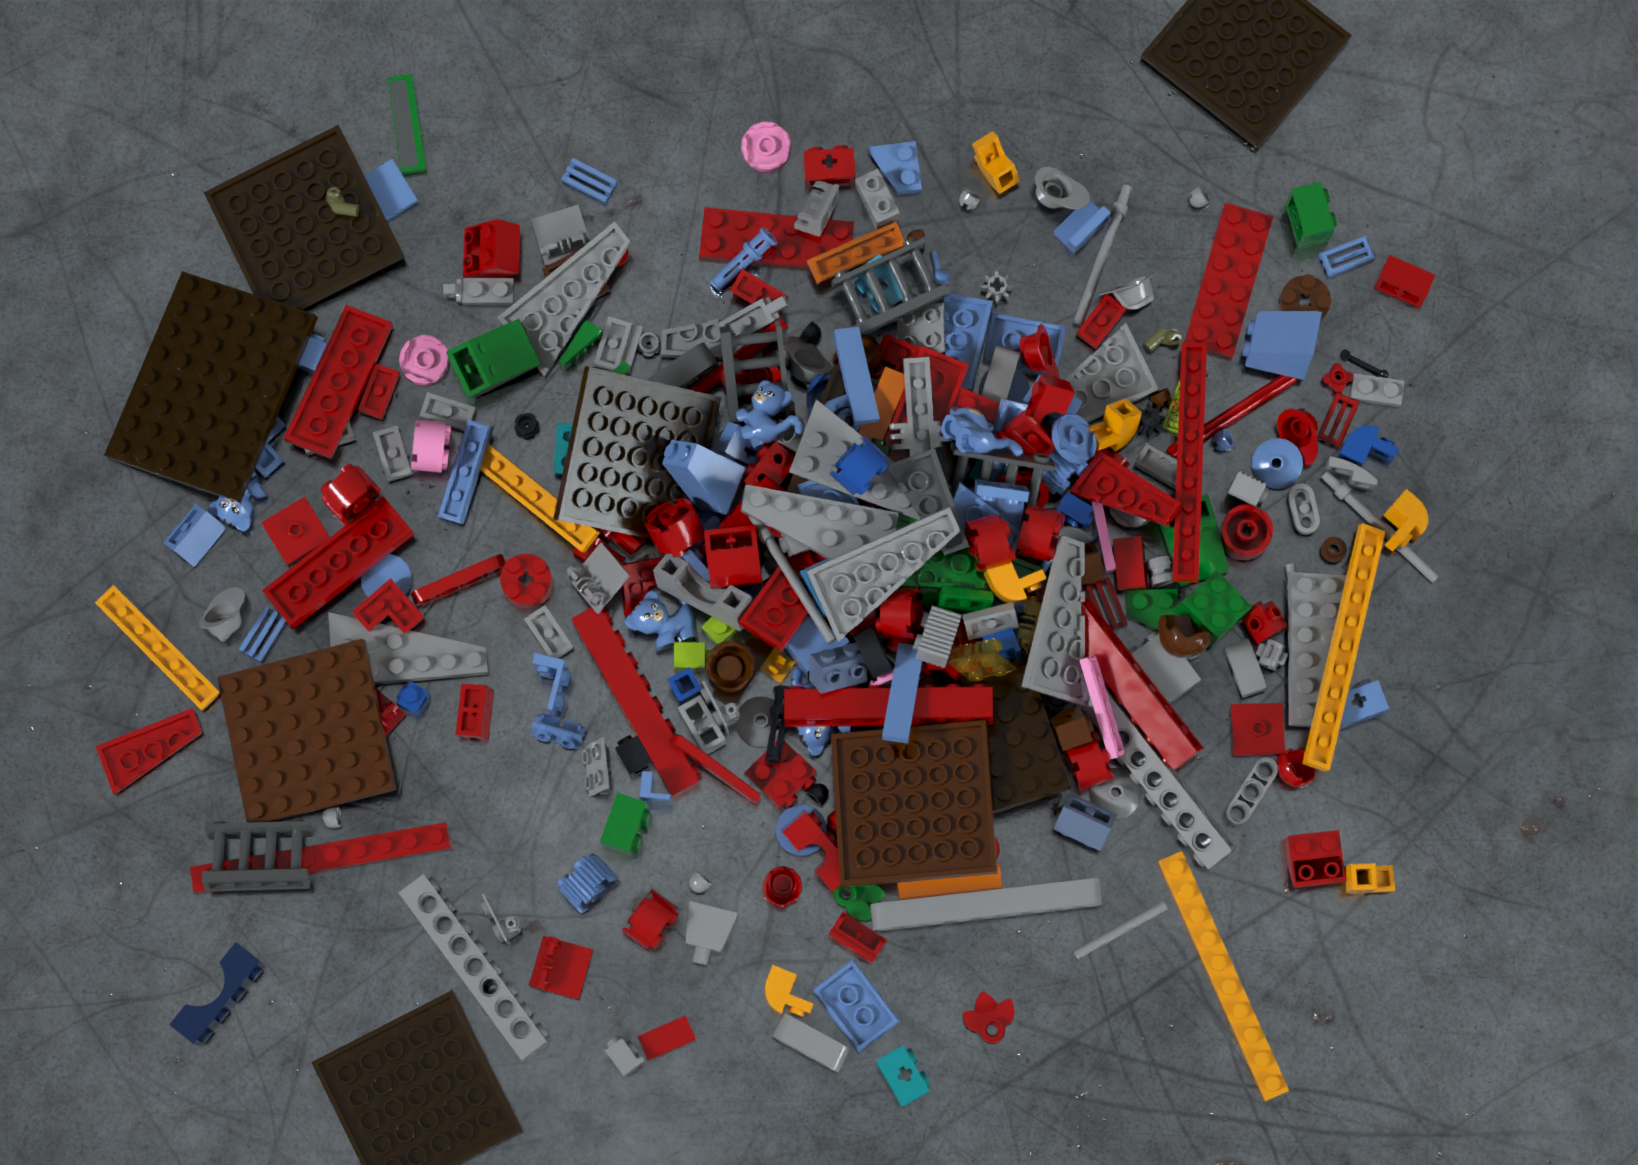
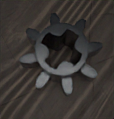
(1149, 427)

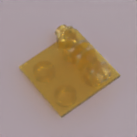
(1030, 607)
(980, 660)

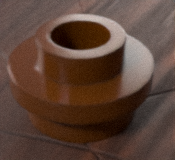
(1333, 557)

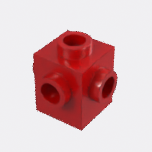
(1264, 621)

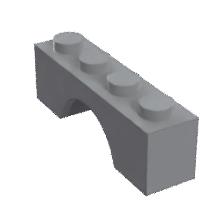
(681, 581)

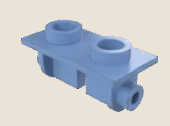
(547, 729)

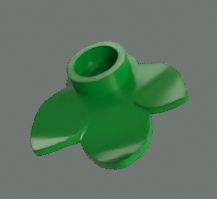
(860, 900)

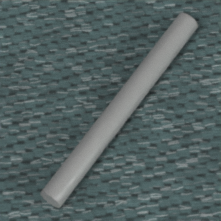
(1120, 930)

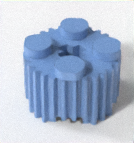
(1059, 479)
(587, 882)

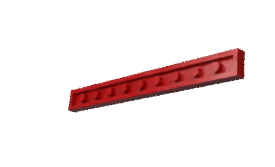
(1189, 462)
(347, 852)

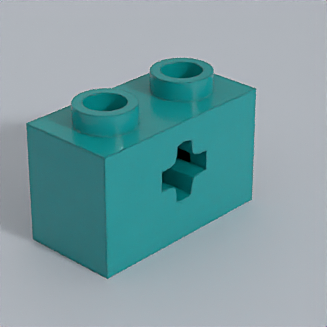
(890, 1067)

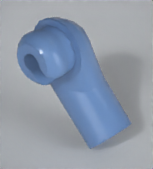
(837, 403)

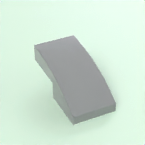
(1358, 476)
(1245, 668)

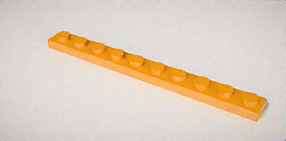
(1343, 648)
(1223, 976)

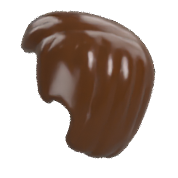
(1180, 637)
(730, 665)

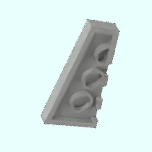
(681, 339)

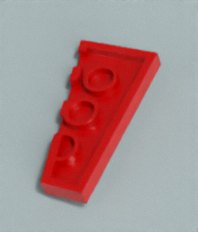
(1121, 489)
(143, 749)

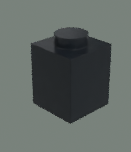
(633, 755)

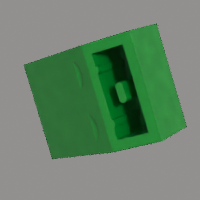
(493, 358)
(1211, 548)

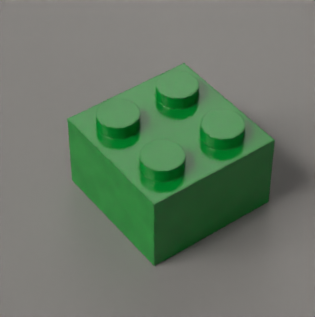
(1311, 215)
(1214, 606)
(625, 825)

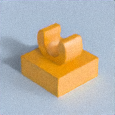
(777, 666)

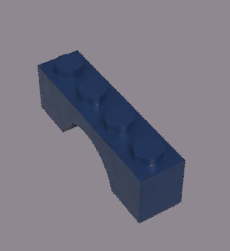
(238, 969)

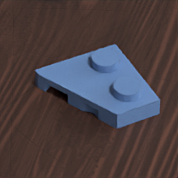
(899, 165)

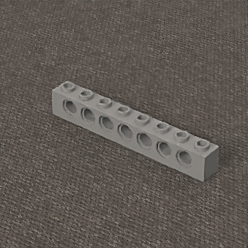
(1220, 844)
(414, 897)

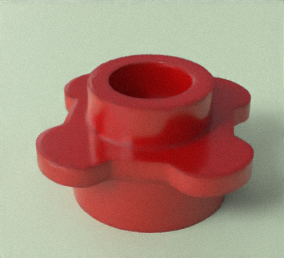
(1330, 378)

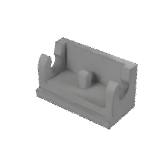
(818, 209)

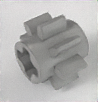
(1001, 281)
(1271, 655)

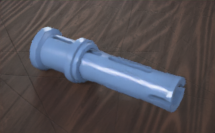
(755, 253)

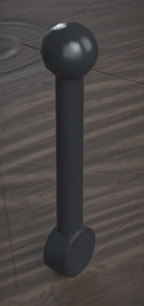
(1345, 355)

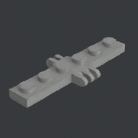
(920, 431)

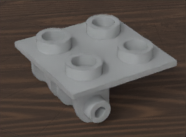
(560, 233)
(924, 327)
(598, 577)
(725, 715)
(595, 758)
(505, 928)

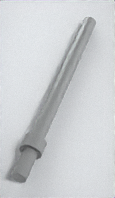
(1118, 211)
(1343, 492)
(767, 538)

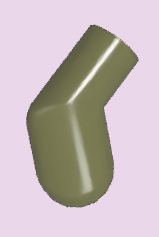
(339, 205)
(1163, 336)

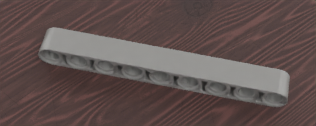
(986, 904)

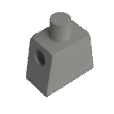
(708, 930)

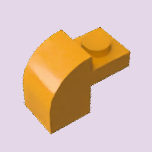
(994, 163)
(1118, 425)
(1409, 517)
(1009, 587)
(1369, 878)
(778, 991)

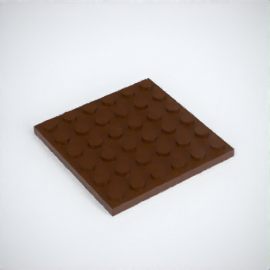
(306, 733)
(914, 805)

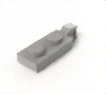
(481, 291)
(755, 316)

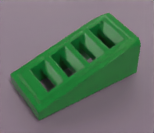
(584, 339)

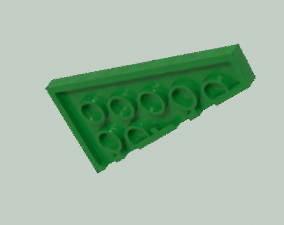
(955, 568)

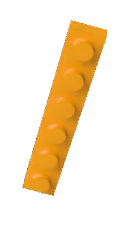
(534, 497)
(157, 647)

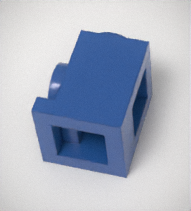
(1076, 512)
(1010, 645)
(685, 685)
(412, 698)

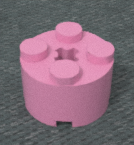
(429, 444)

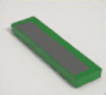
(406, 124)

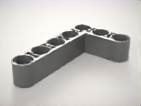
(687, 367)

